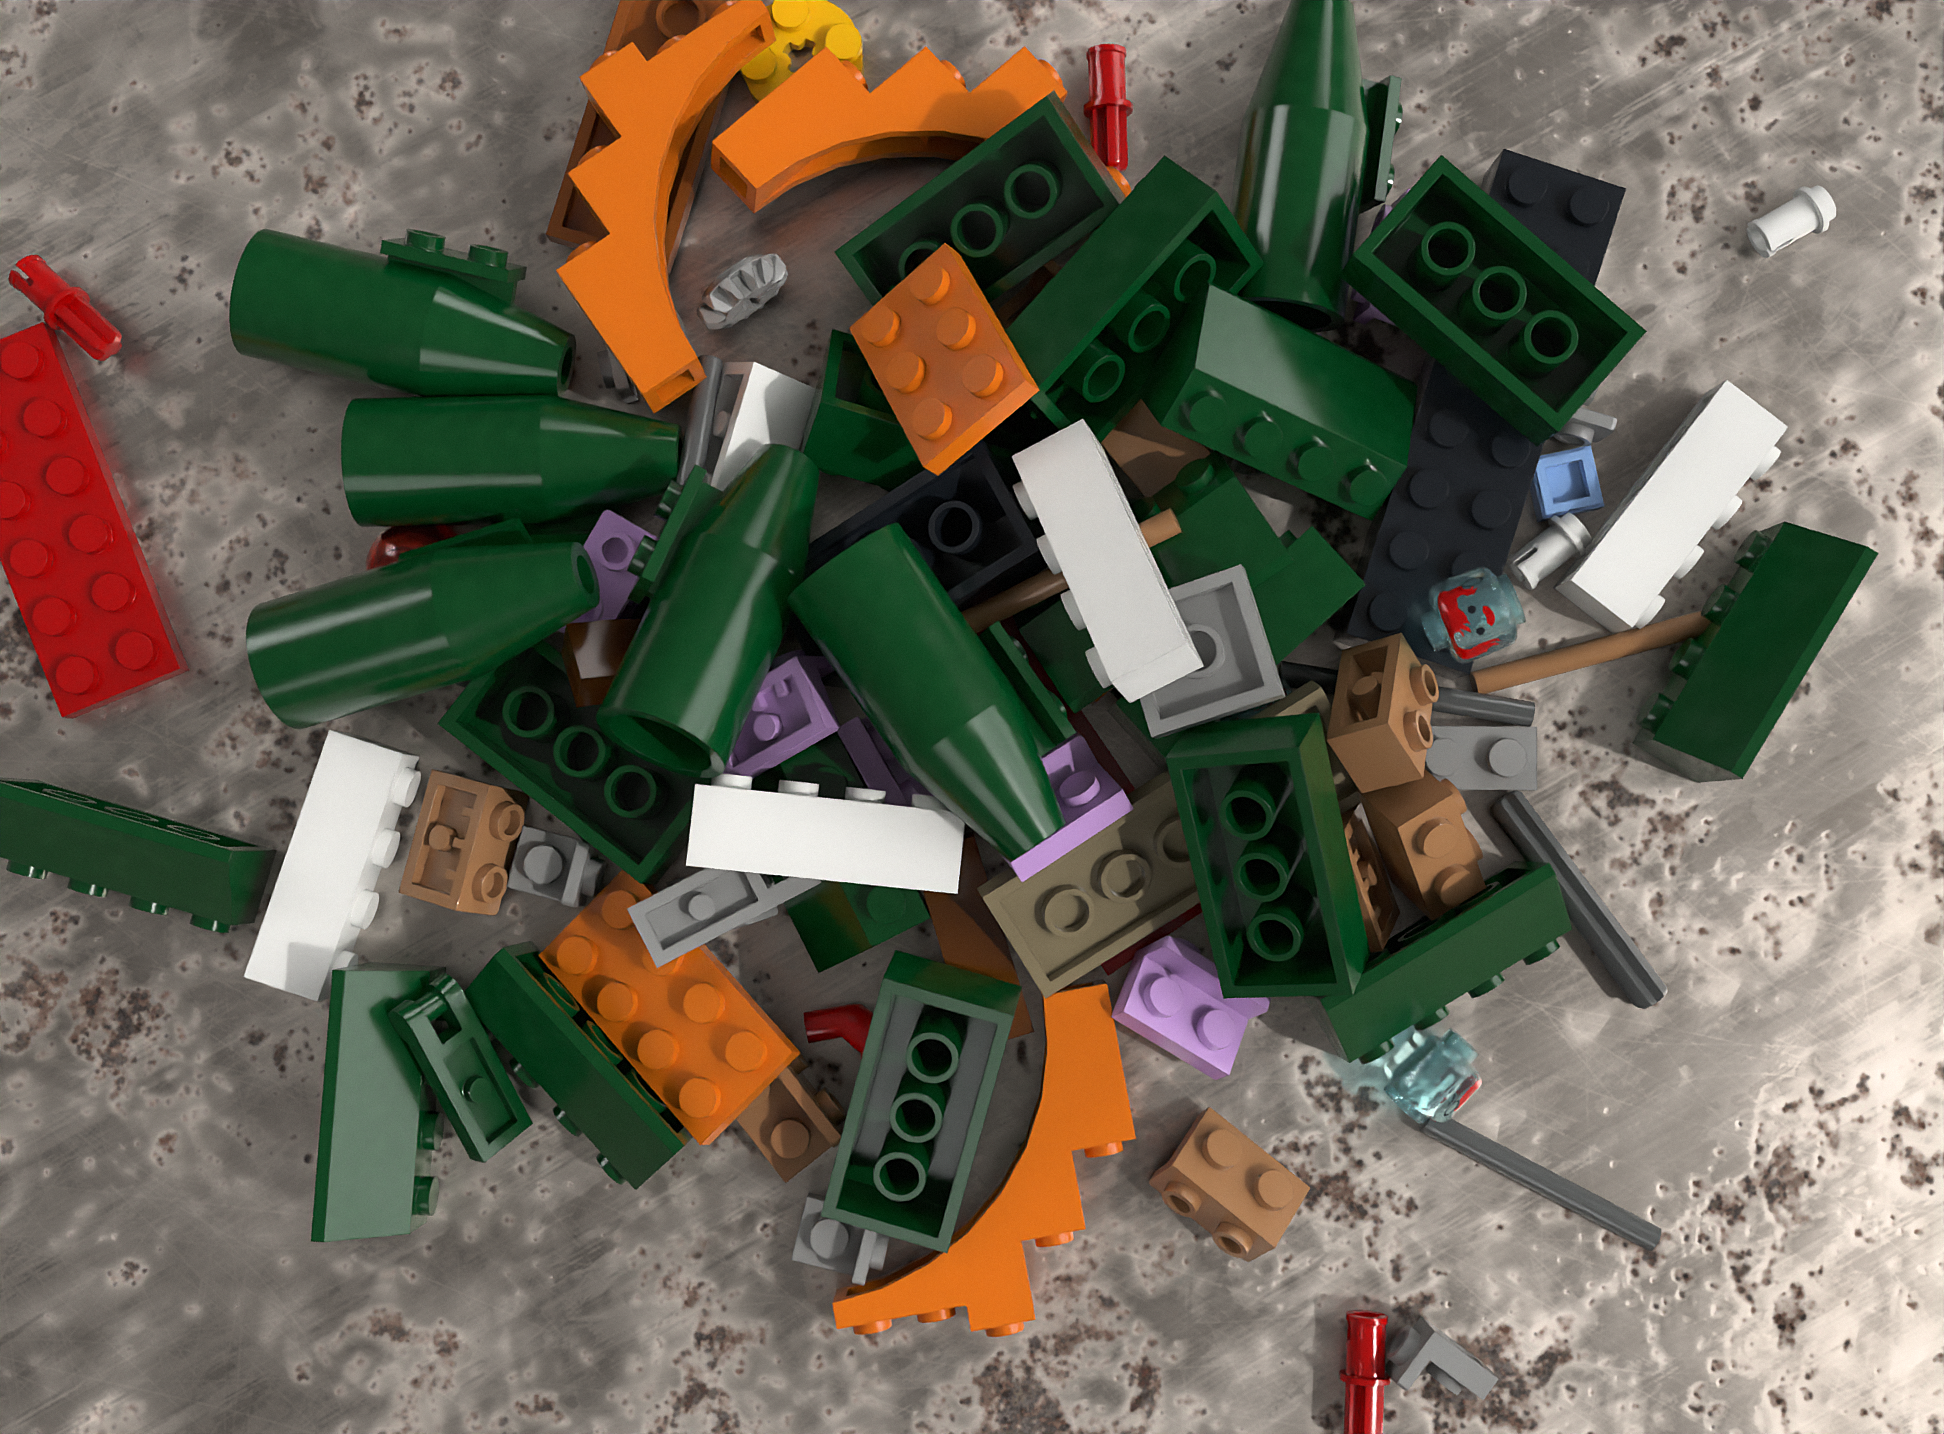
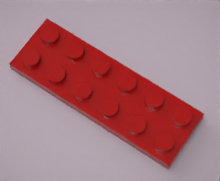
(71, 539)

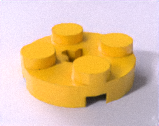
(799, 26)

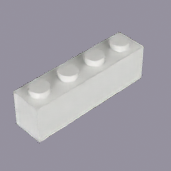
(753, 410)
(1672, 508)
(1105, 563)
(825, 837)
(333, 864)

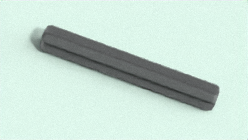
(1582, 902)

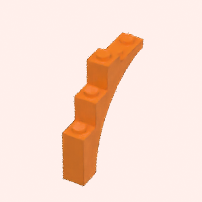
(831, 120)
(628, 185)
(1078, 1107)

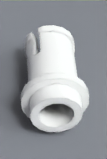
(1805, 213)
(1549, 550)

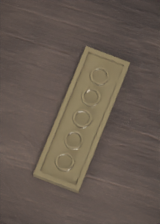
(1121, 878)

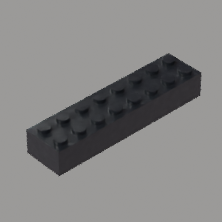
(1464, 460)

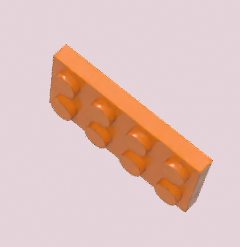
(677, 1024)

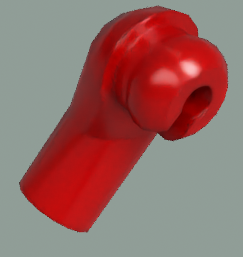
(843, 1021)

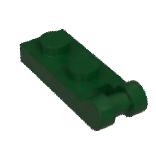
(462, 1068)

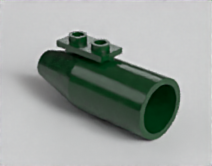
(1312, 162)
(400, 322)
(501, 460)
(713, 611)
(415, 622)
(946, 702)

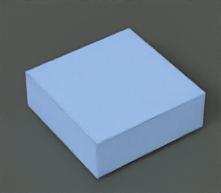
(1566, 484)

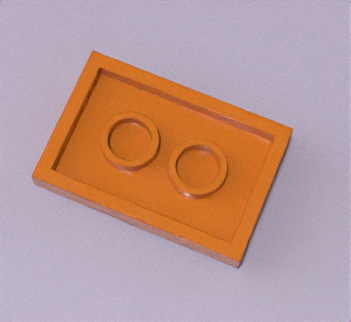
(943, 359)

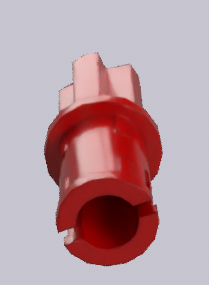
(1108, 104)
(66, 308)
(1365, 1372)

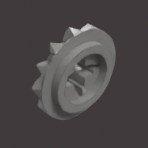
(742, 290)

